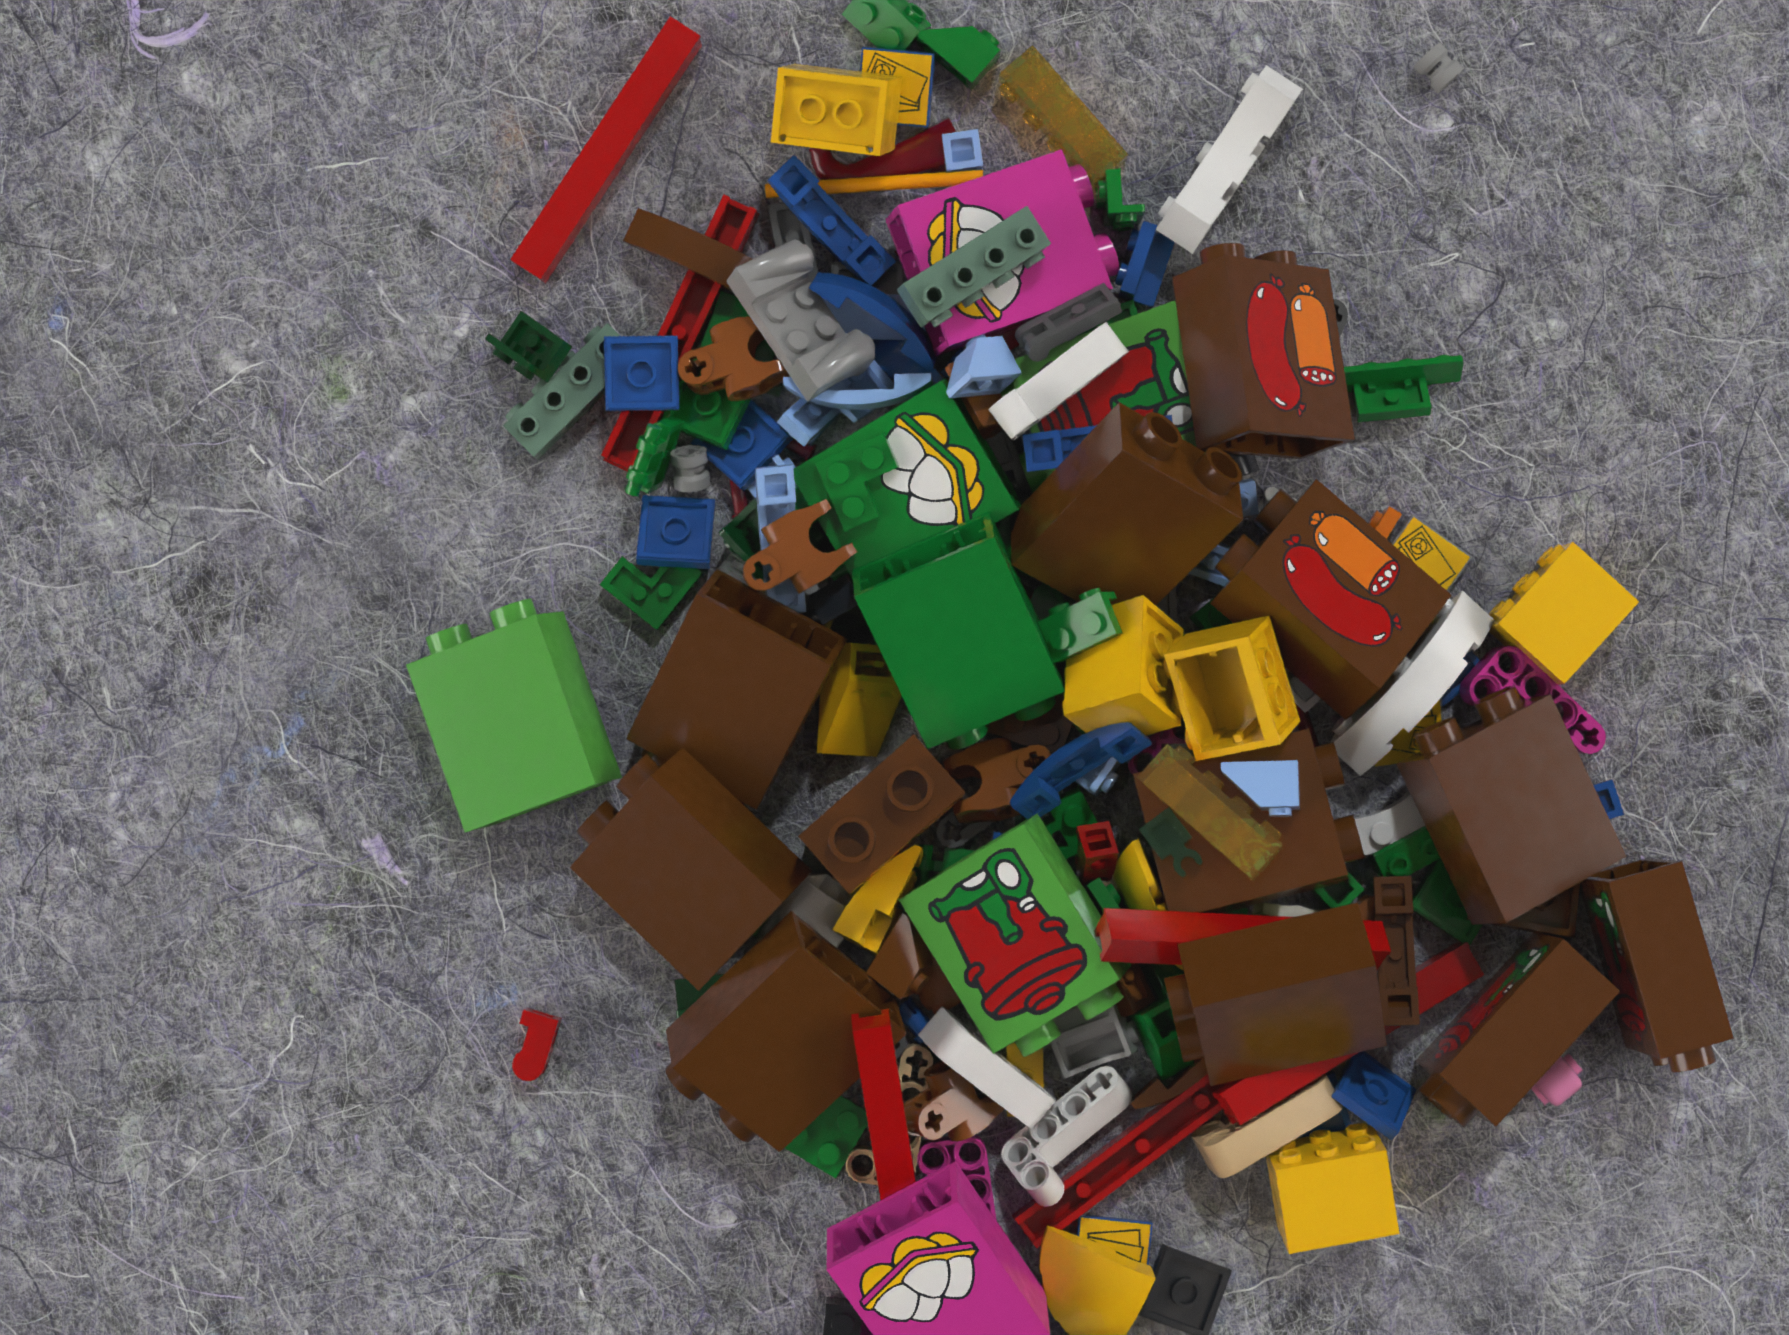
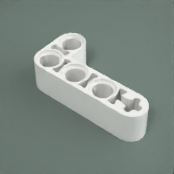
(1058, 381)
(987, 1071)
(1063, 1129)

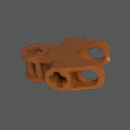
(731, 363)
(793, 554)
(1001, 776)
(949, 1107)

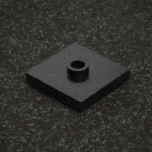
(1185, 1291)

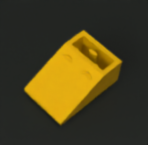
(856, 703)

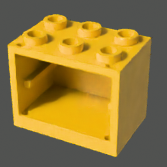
(836, 109)
(1561, 611)
(1125, 674)
(1231, 688)
(1332, 1189)

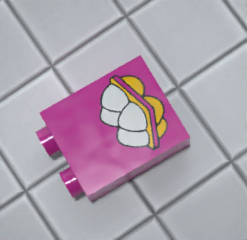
(952, 217)
(935, 1264)

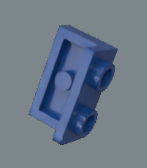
(1147, 265)

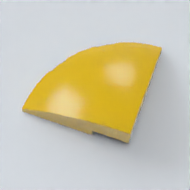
(1137, 882)
(874, 907)
(1090, 1285)

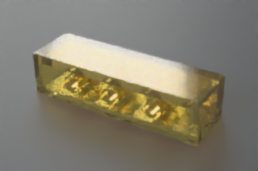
(1060, 115)
(1211, 812)

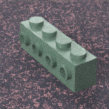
(973, 267)
(564, 398)

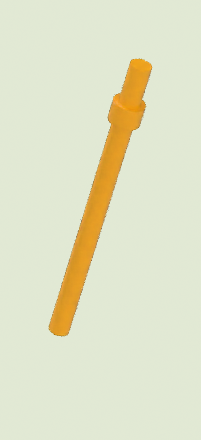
(893, 182)

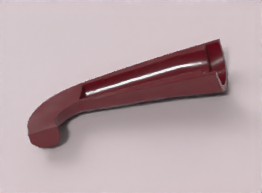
(913, 155)

